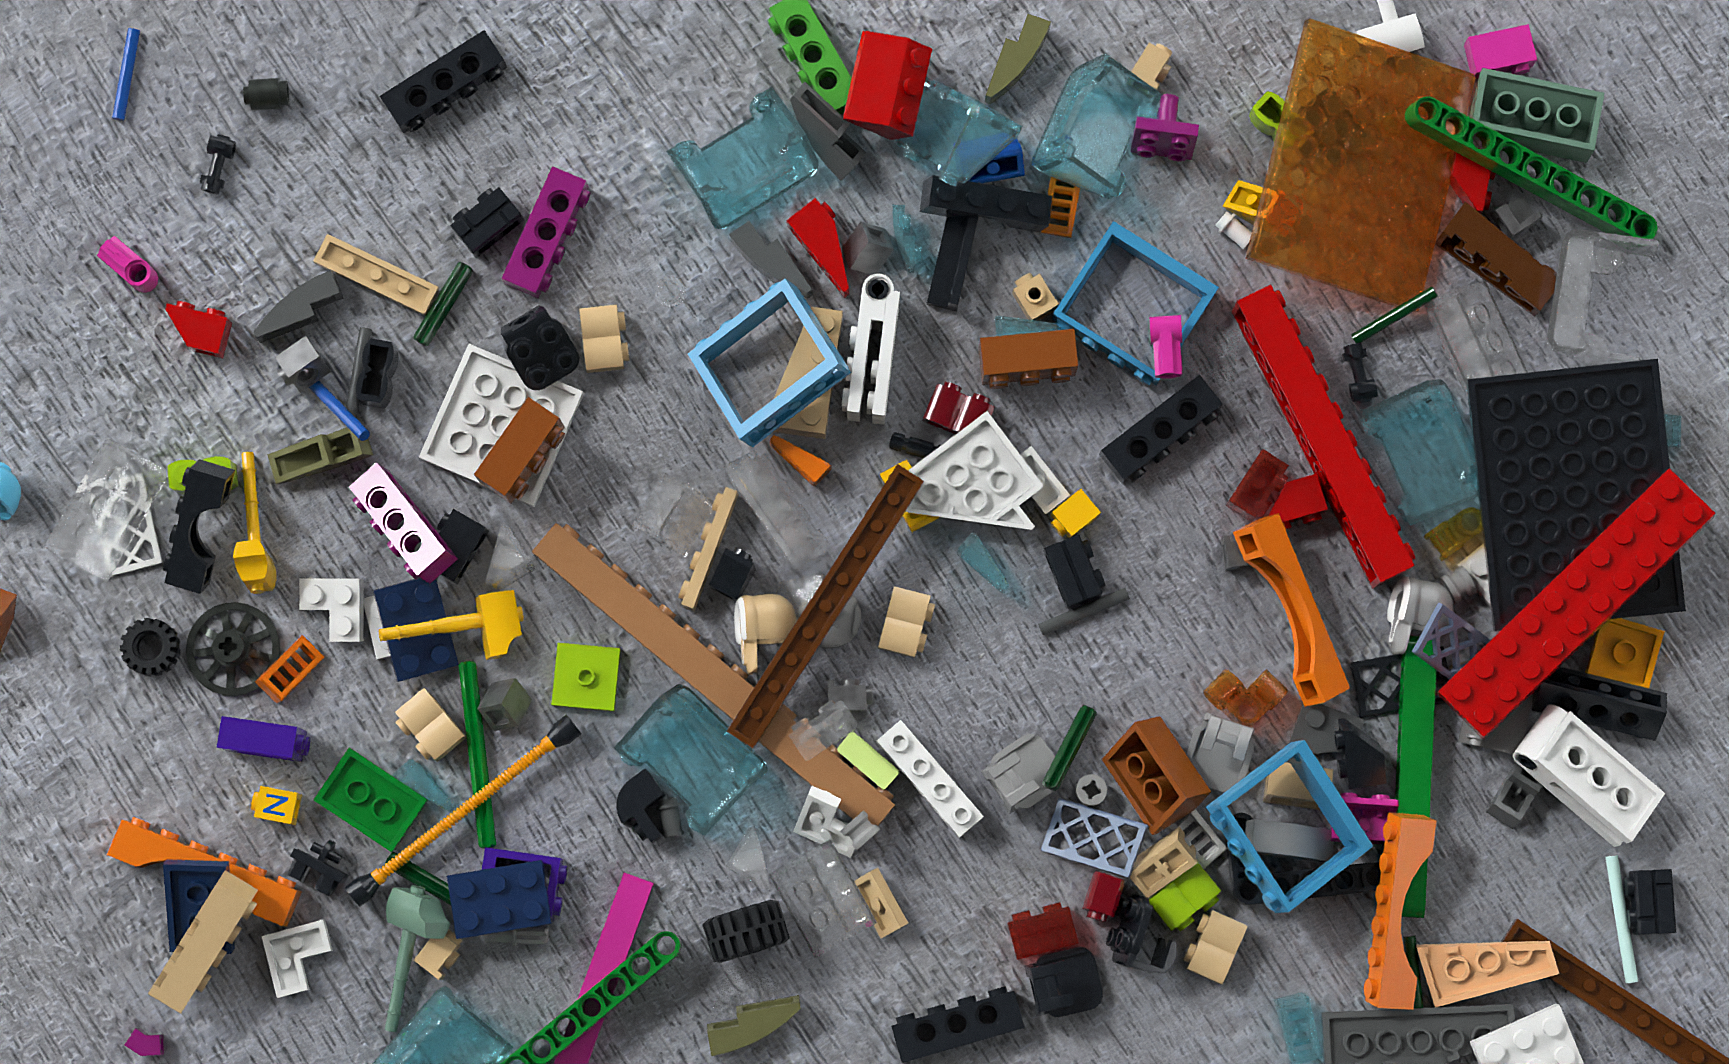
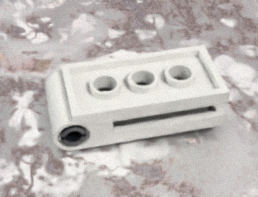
(874, 315)
(1588, 775)

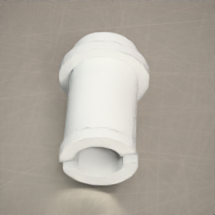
(1234, 229)

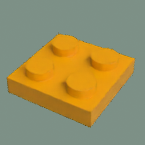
(1625, 652)

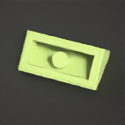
(868, 760)

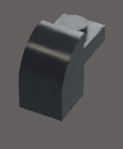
(633, 800)

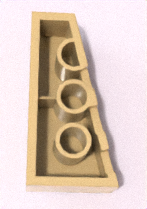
(814, 418)
(204, 942)

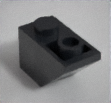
(733, 573)
(1361, 757)

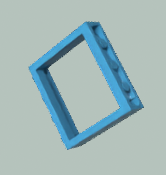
(1155, 259)
(793, 398)
(1329, 802)

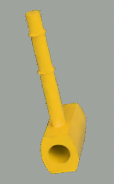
(250, 556)
(495, 616)

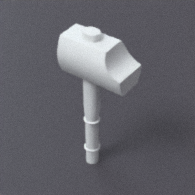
(1395, 31)

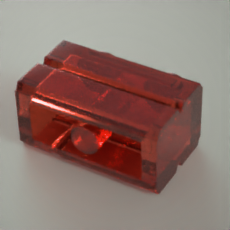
(1042, 932)

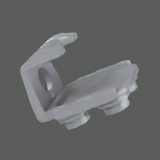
(1221, 751)
(1019, 772)

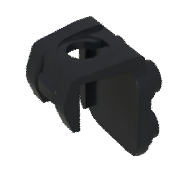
(539, 348)
(1129, 936)
(1065, 982)

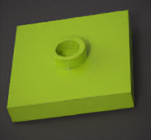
(586, 676)

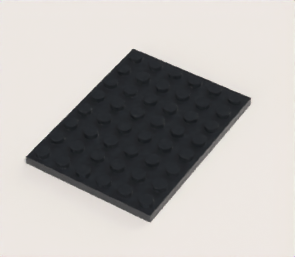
(1558, 467)

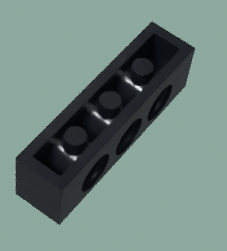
(451, 65)
(1194, 394)
(1604, 702)
(1006, 1021)

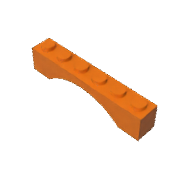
(1316, 664)
(1406, 846)
(143, 847)

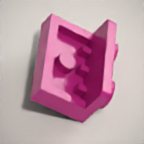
(1370, 814)

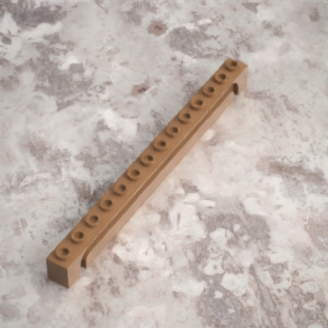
(702, 667)

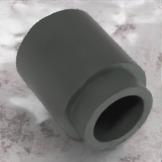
(266, 94)

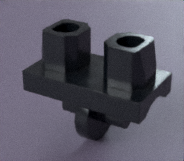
(304, 862)

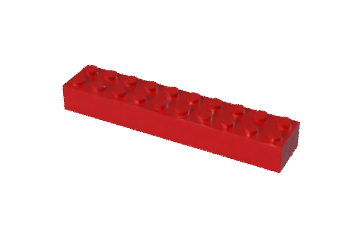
(1322, 436)
(1576, 603)

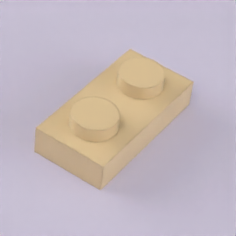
(881, 903)

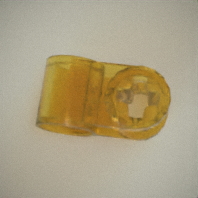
(1453, 533)

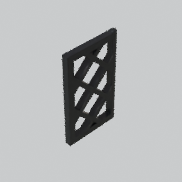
(1381, 663)

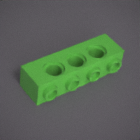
(799, 12)

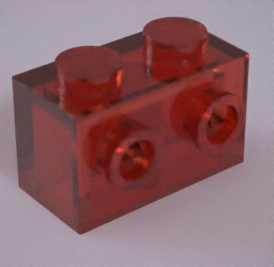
(1257, 485)

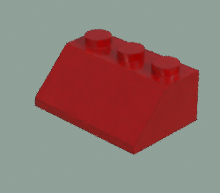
(887, 84)

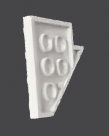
(976, 478)
(1530, 1040)

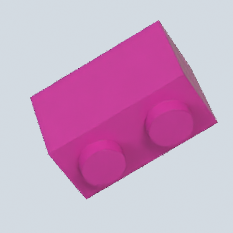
(1501, 51)

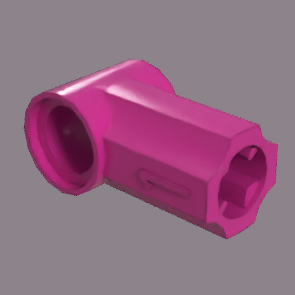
(127, 264)
(1166, 340)

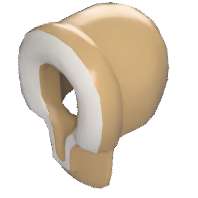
(761, 621)

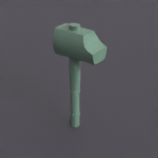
(416, 915)

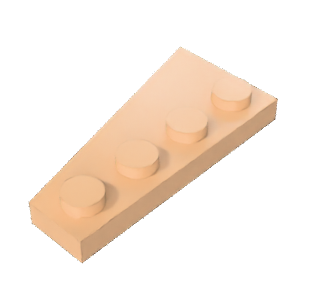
(1476, 969)

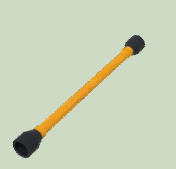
(366, 886)

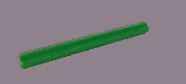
(477, 751)

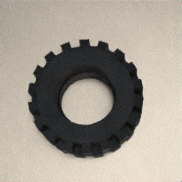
(746, 931)

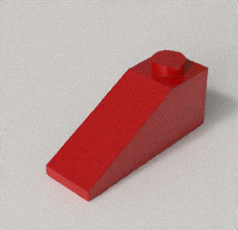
(818, 235)

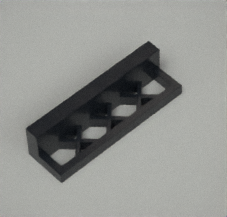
(952, 262)

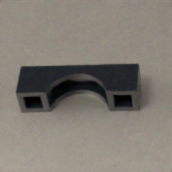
(1011, 206)
(190, 562)

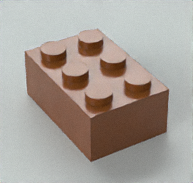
(1028, 358)
(520, 451)

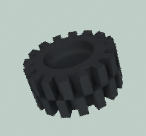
(131, 643)

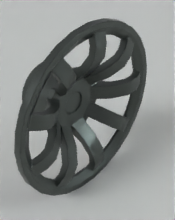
(231, 647)

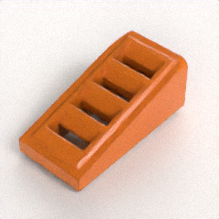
(1059, 230)
(805, 463)
(270, 689)

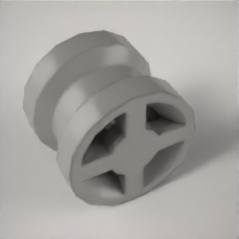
(1459, 584)
(1086, 790)
(860, 830)

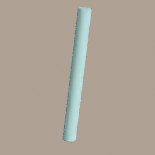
(1620, 910)

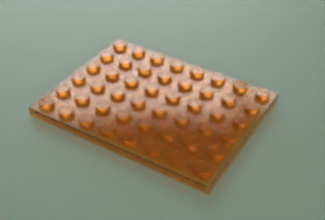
(1348, 181)

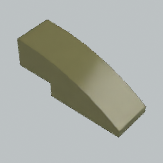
(1017, 57)
(318, 455)
(752, 1024)

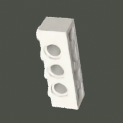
(929, 779)

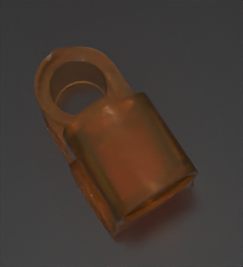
(1229, 693)

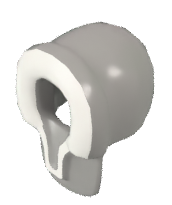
(1411, 608)

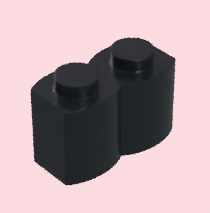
(374, 382)

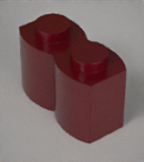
(954, 410)
(1103, 896)

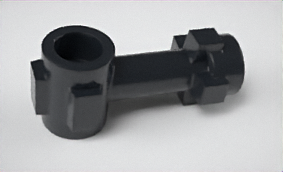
(221, 148)
(1363, 389)

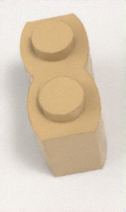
(603, 338)
(905, 622)
(430, 726)
(1215, 947)

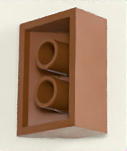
(1155, 774)

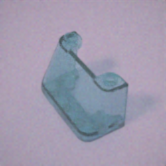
(1094, 126)
(957, 133)
(747, 163)
(1426, 449)
(693, 756)
(446, 1033)

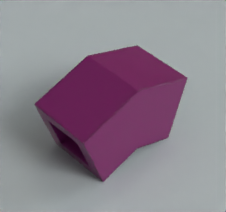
(145, 1044)

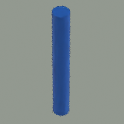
(126, 74)
(340, 410)

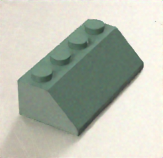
(1539, 113)

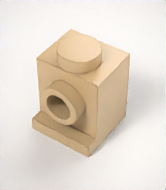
(1153, 64)
(1034, 308)
(439, 954)

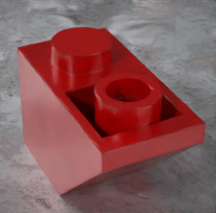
(1471, 182)
(200, 330)
(1300, 501)

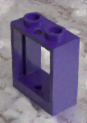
(263, 739)
(557, 874)

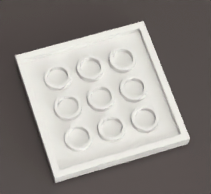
(479, 409)

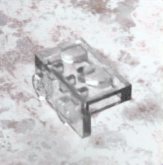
(823, 730)

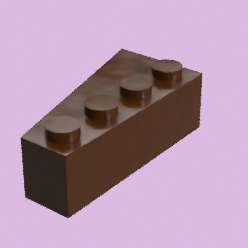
(1497, 259)

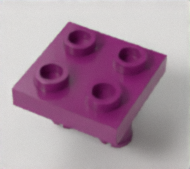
(1165, 135)

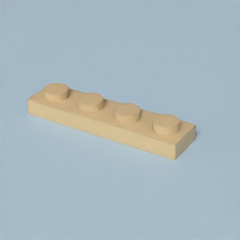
(376, 274)
(703, 560)

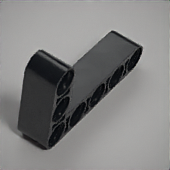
(1356, 873)

